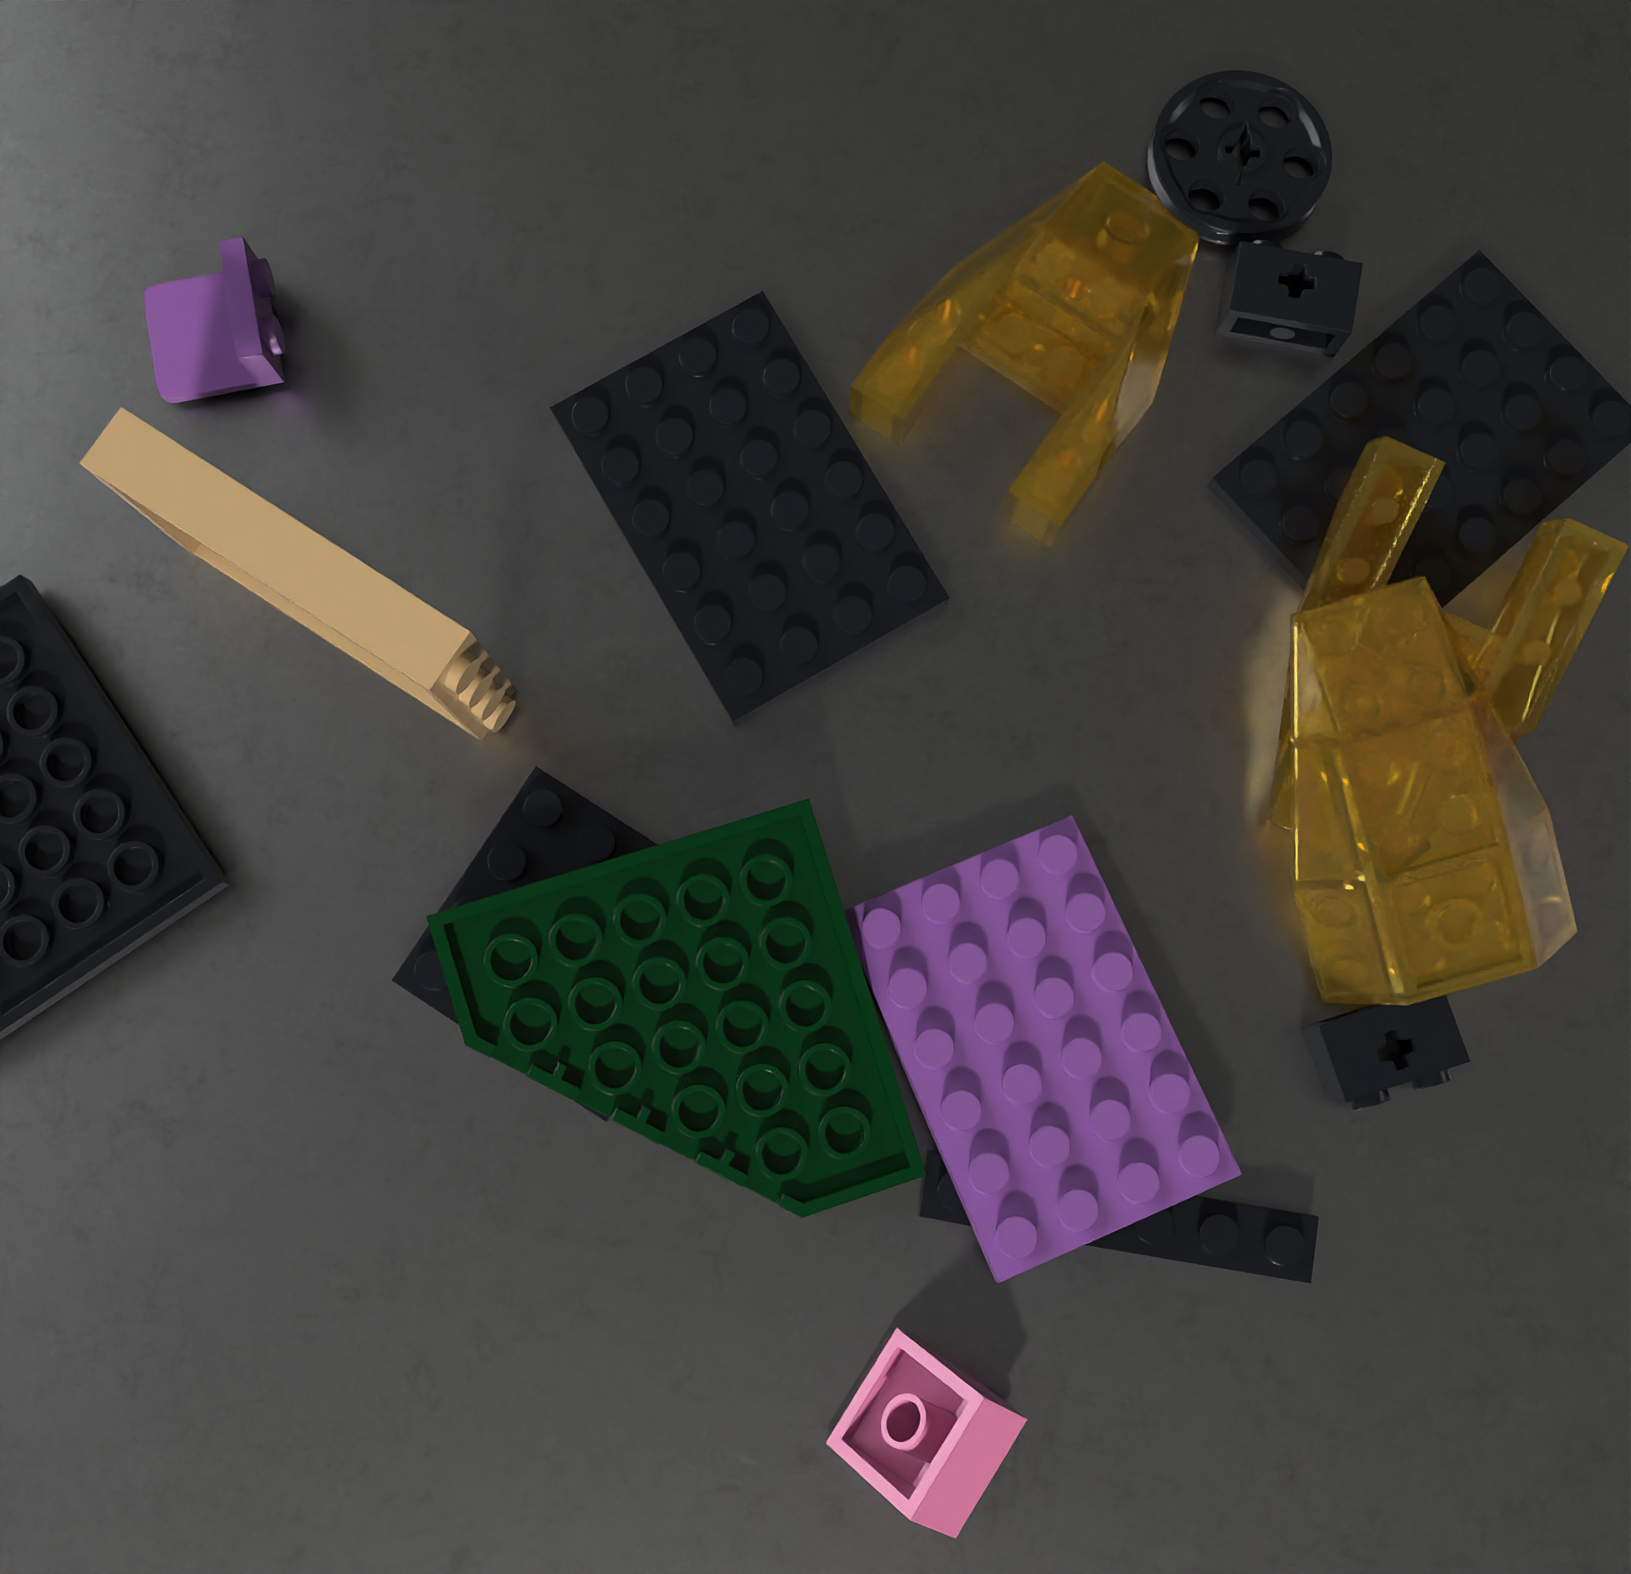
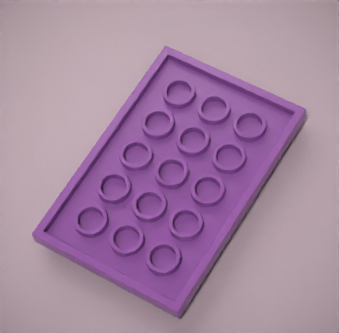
(1037, 1048)

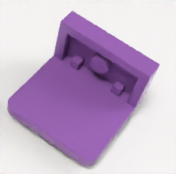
(216, 328)

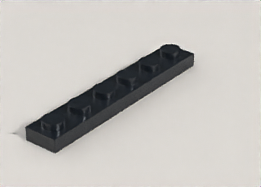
(1191, 1231)

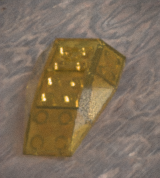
(1410, 809)

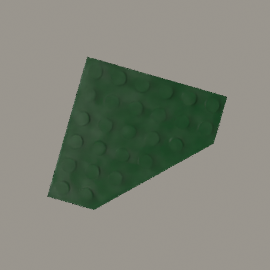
(697, 1005)

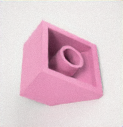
(925, 1434)

